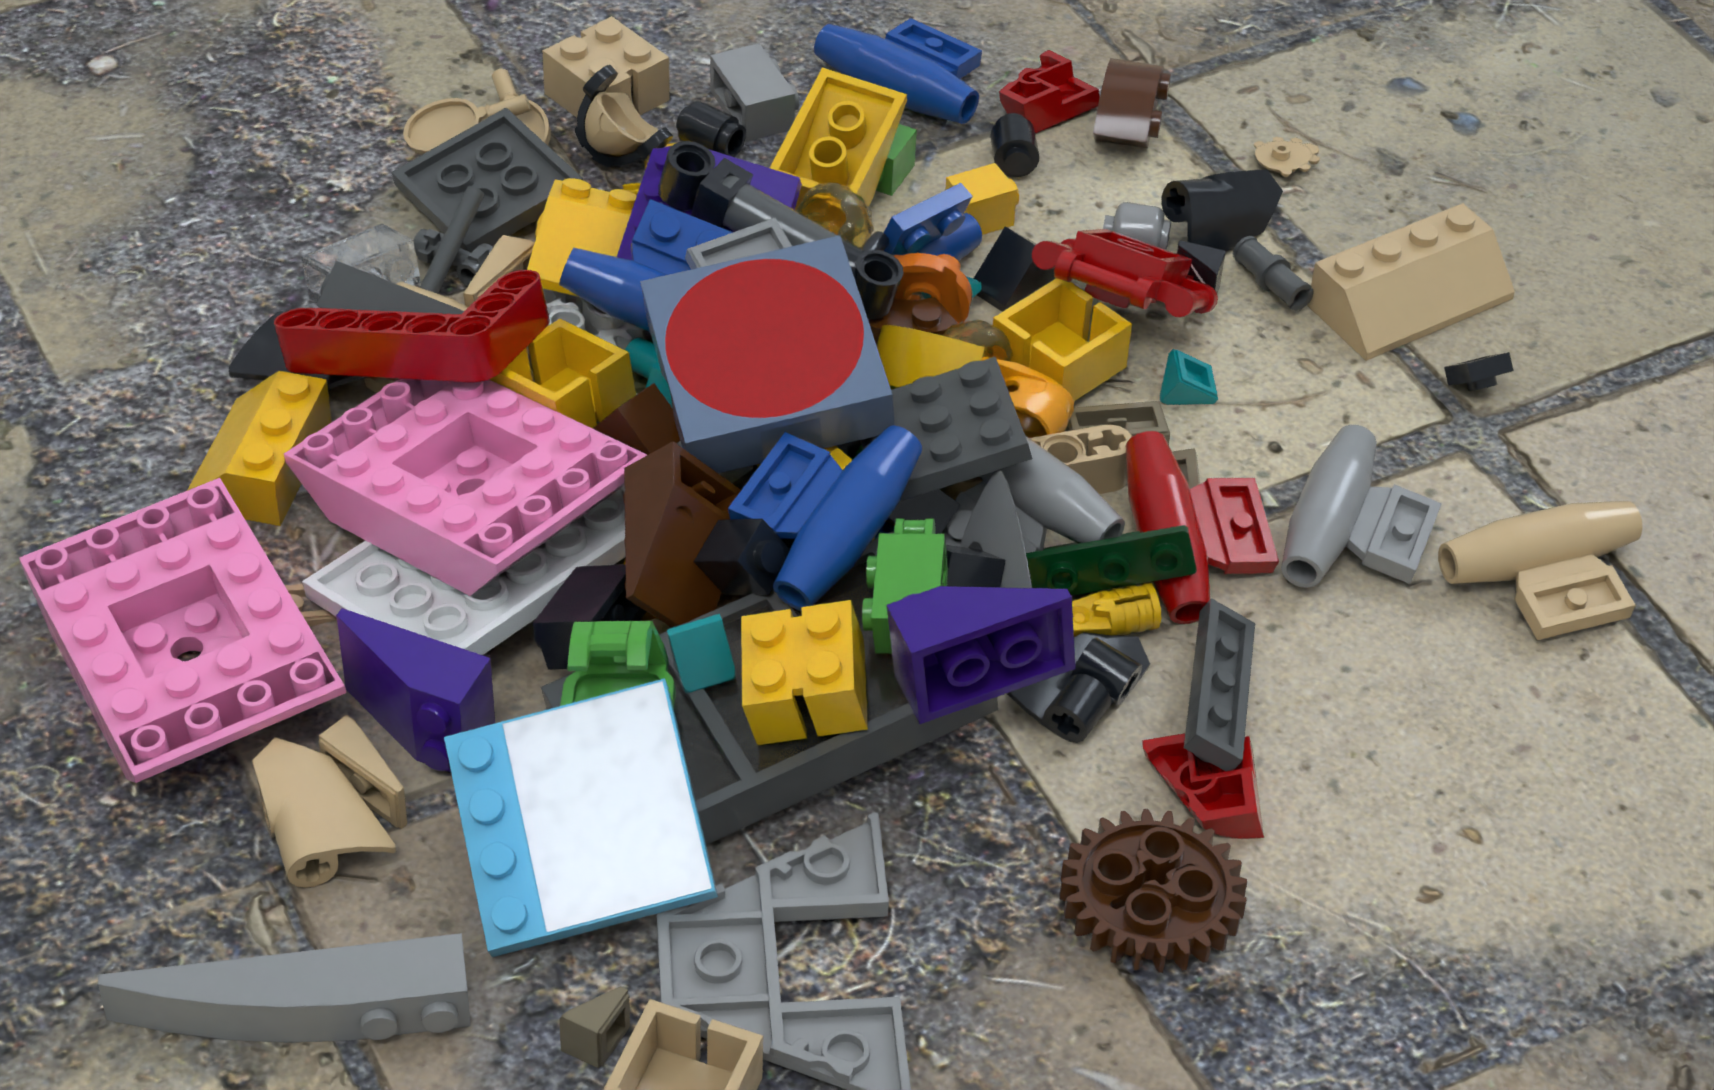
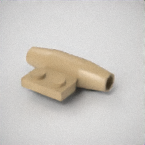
(1553, 562)

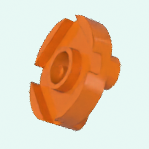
(938, 277)

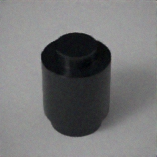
(711, 128)
(1014, 145)

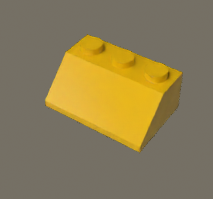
(254, 440)

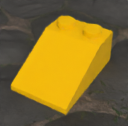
(841, 134)
(578, 219)

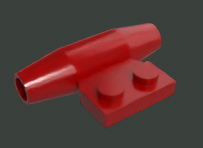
(1221, 516)

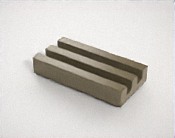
(1133, 417)

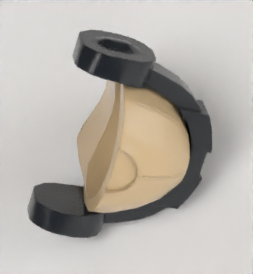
(611, 125)

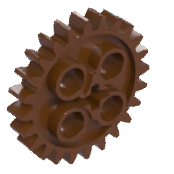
(1153, 890)

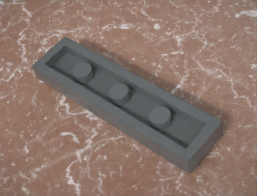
(1220, 686)

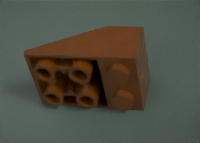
(668, 517)

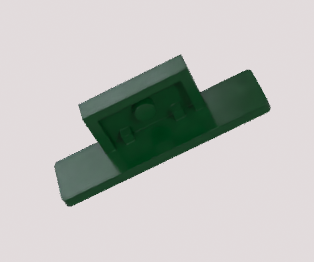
(1114, 561)

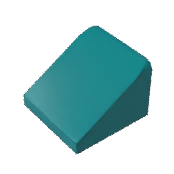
(701, 653)

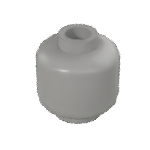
(1140, 223)

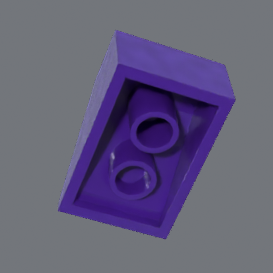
(977, 644)
(415, 685)

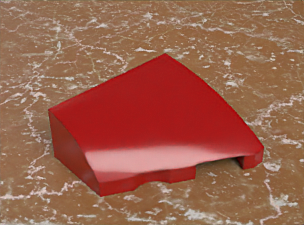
(1048, 93)
(1213, 796)

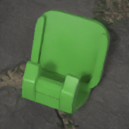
(614, 658)

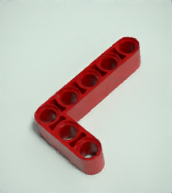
(418, 344)

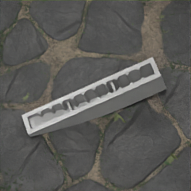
(302, 994)

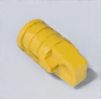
(1118, 611)

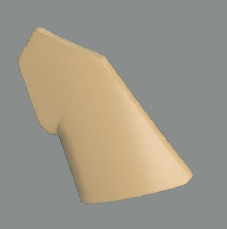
(313, 812)

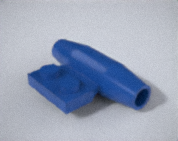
(910, 61)
(936, 226)
(656, 251)
(826, 508)

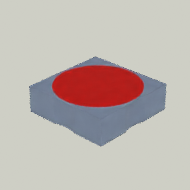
(767, 353)

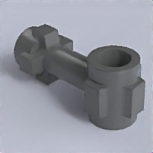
(467, 263)

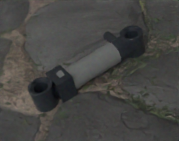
(728, 200)

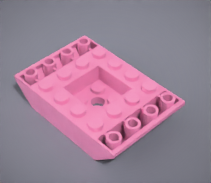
(457, 475)
(167, 585)

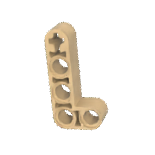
(1092, 452)

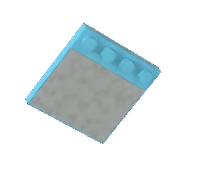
(579, 818)

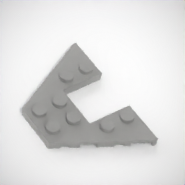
(724, 963)

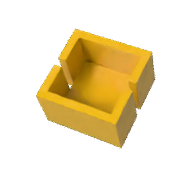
(1052, 334)
(572, 373)
(804, 656)

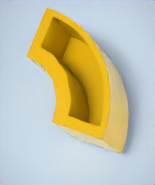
(917, 354)

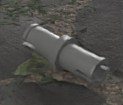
(1273, 273)

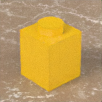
(992, 199)

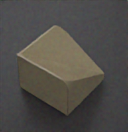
(596, 1027)

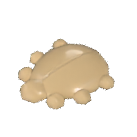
(1286, 155)

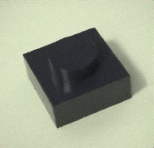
(1479, 372)

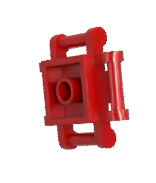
(1126, 272)

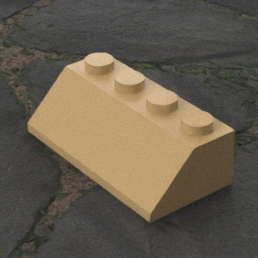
(1411, 281)

